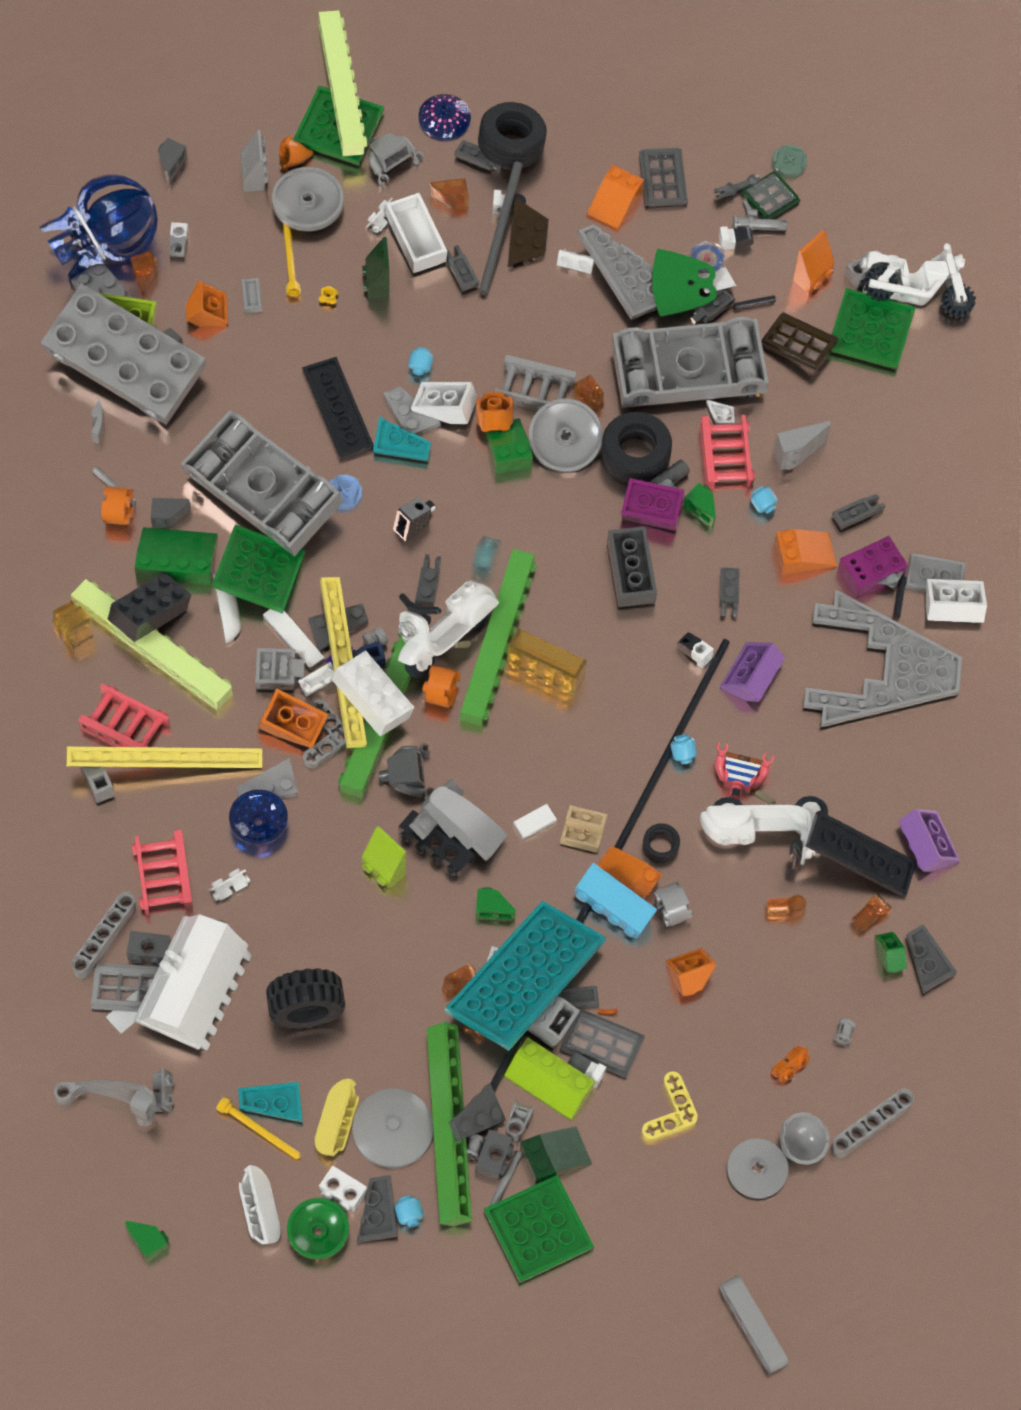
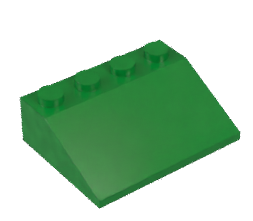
(179, 553)

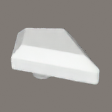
(721, 413)

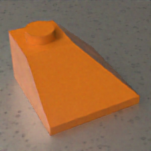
(207, 306)
(691, 971)

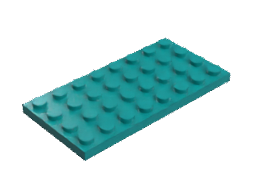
(525, 975)

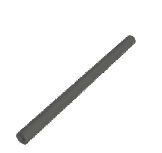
(501, 225)

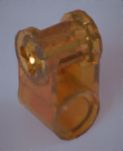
(590, 392)
(459, 979)

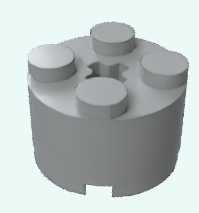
(673, 904)

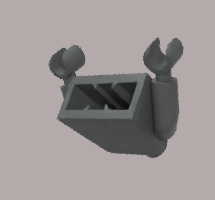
(406, 771)

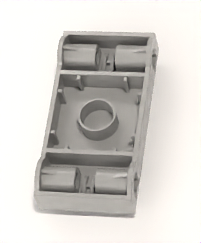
(123, 354)
(689, 362)
(262, 482)

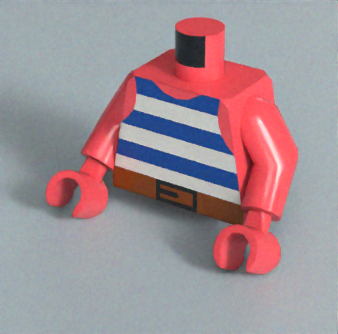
(740, 772)

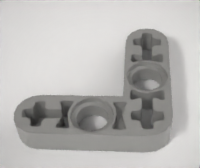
(332, 738)

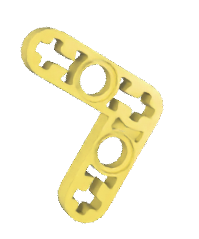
(677, 1116)

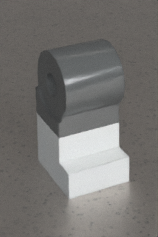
(587, 1067)

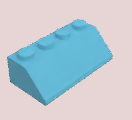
(614, 901)

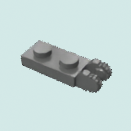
(462, 269)
(857, 511)
(428, 582)
(729, 589)

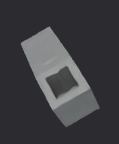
(98, 783)

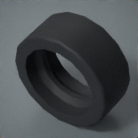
(664, 829)

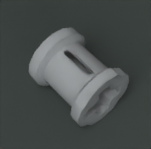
(845, 1031)
(474, 1146)

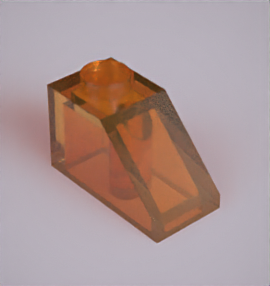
(450, 192)
(144, 269)

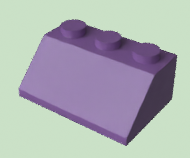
(753, 671)
(929, 840)

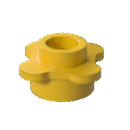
(328, 291)

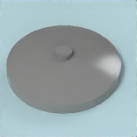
(307, 199)
(565, 435)
(393, 1128)

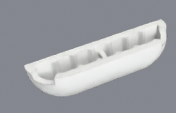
(229, 614)
(259, 1206)

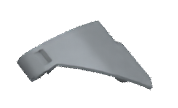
(139, 1097)

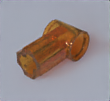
(784, 906)
(874, 909)

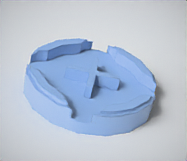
(349, 489)

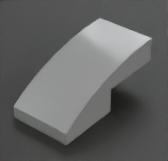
(98, 422)

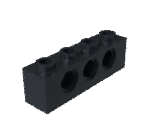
(455, 866)

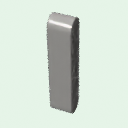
(104, 926)
(867, 1131)
(754, 1324)

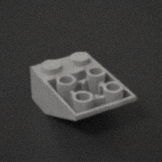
(254, 164)
(554, 1021)

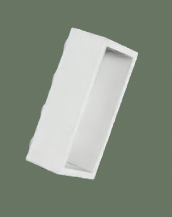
(416, 232)
(373, 693)

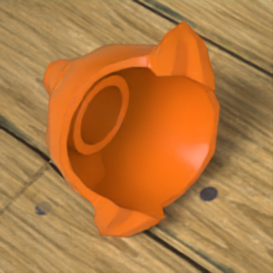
(292, 153)

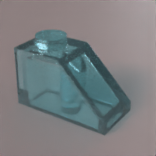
(486, 554)

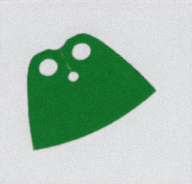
(671, 284)

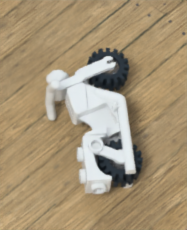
(919, 286)

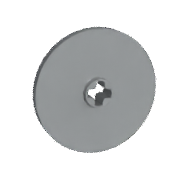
(747, 1180)

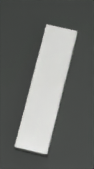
(294, 638)

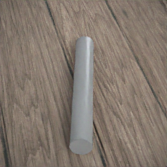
(106, 479)
(506, 1178)

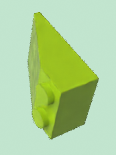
(384, 859)

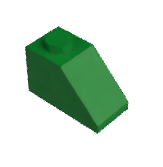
(701, 503)
(493, 905)
(891, 952)
(148, 1239)

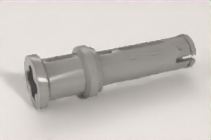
(759, 224)

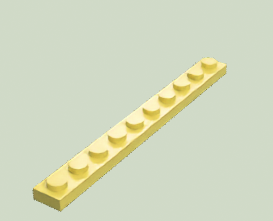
(341, 653)
(164, 757)

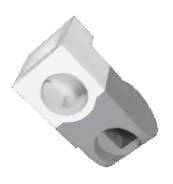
(178, 239)

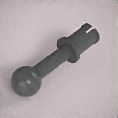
(730, 189)

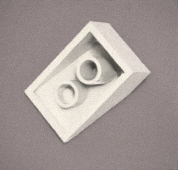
(446, 401)

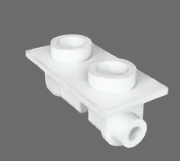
(377, 220)
(575, 261)
(317, 679)
(235, 879)

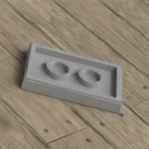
(928, 567)

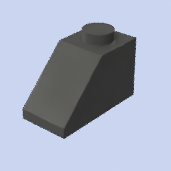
(171, 157)
(168, 511)

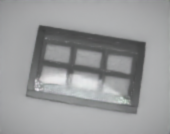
(663, 177)
(602, 1042)

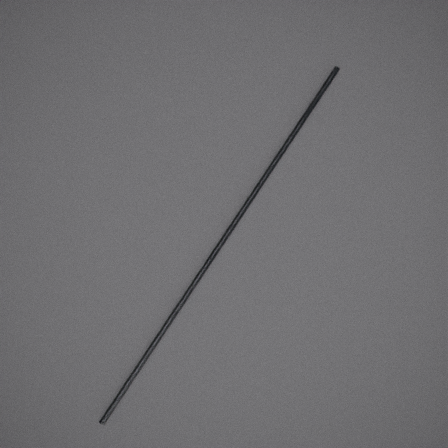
(636, 812)

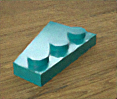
(397, 442)
(272, 1100)

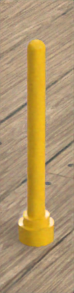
(292, 287)
(226, 1106)

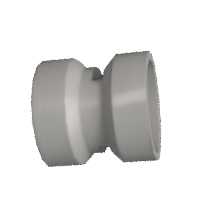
(375, 636)

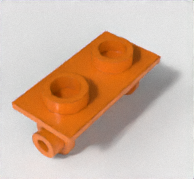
(797, 1058)

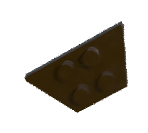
(527, 234)

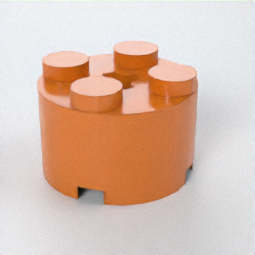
(494, 412)
(117, 505)
(441, 686)

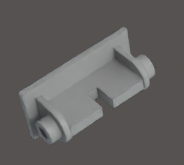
(163, 1082)

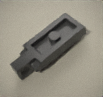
(473, 154)
(711, 310)

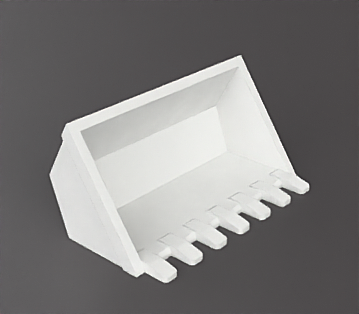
(194, 981)

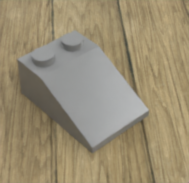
(798, 444)

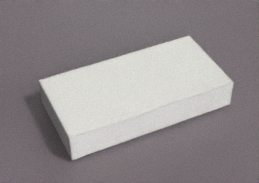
(535, 821)

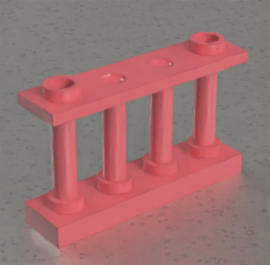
(711, 460)
(107, 732)
(180, 879)

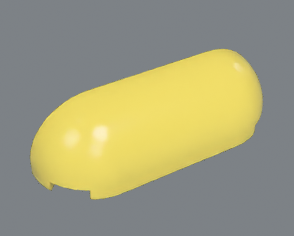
(336, 1118)

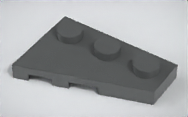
(355, 616)
(929, 959)
(478, 1114)
(379, 1213)

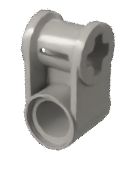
(519, 1118)

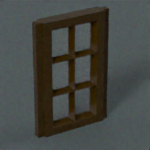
(799, 341)

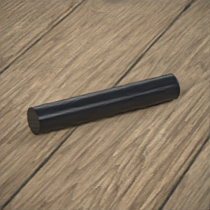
(754, 302)
(899, 597)

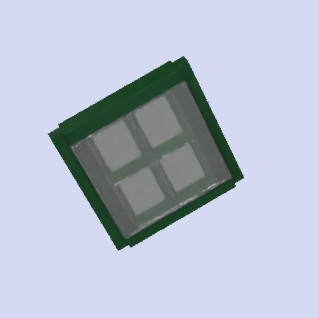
(770, 196)

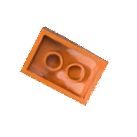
(615, 197)
(814, 263)
(804, 550)
(292, 719)
(630, 871)

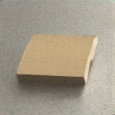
(583, 829)

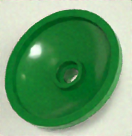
(317, 1215)

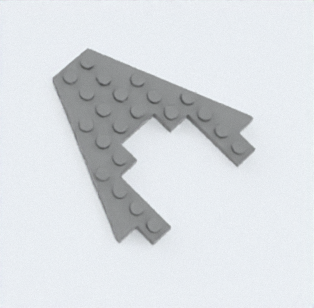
(913, 667)

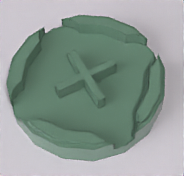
(789, 161)

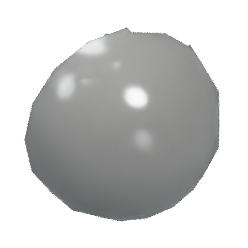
(804, 1138)

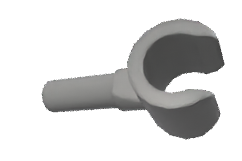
(750, 212)

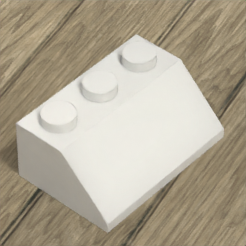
(955, 600)

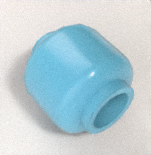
(420, 361)
(764, 499)
(683, 748)
(409, 1211)

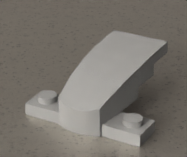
(459, 819)

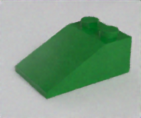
(510, 448)

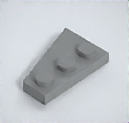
(400, 405)
(277, 780)

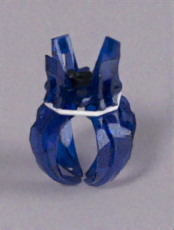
(108, 221)

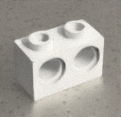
(346, 1185)

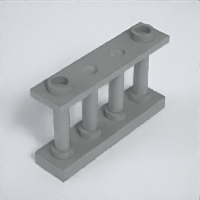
(534, 370)

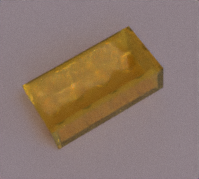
(546, 662)

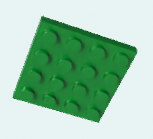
(319, 126)
(872, 328)
(257, 569)
(538, 1228)

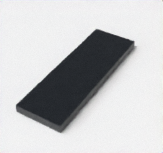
(338, 408)
(861, 853)

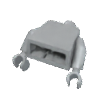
(389, 152)

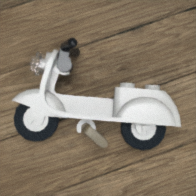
(465, 611)
(736, 823)

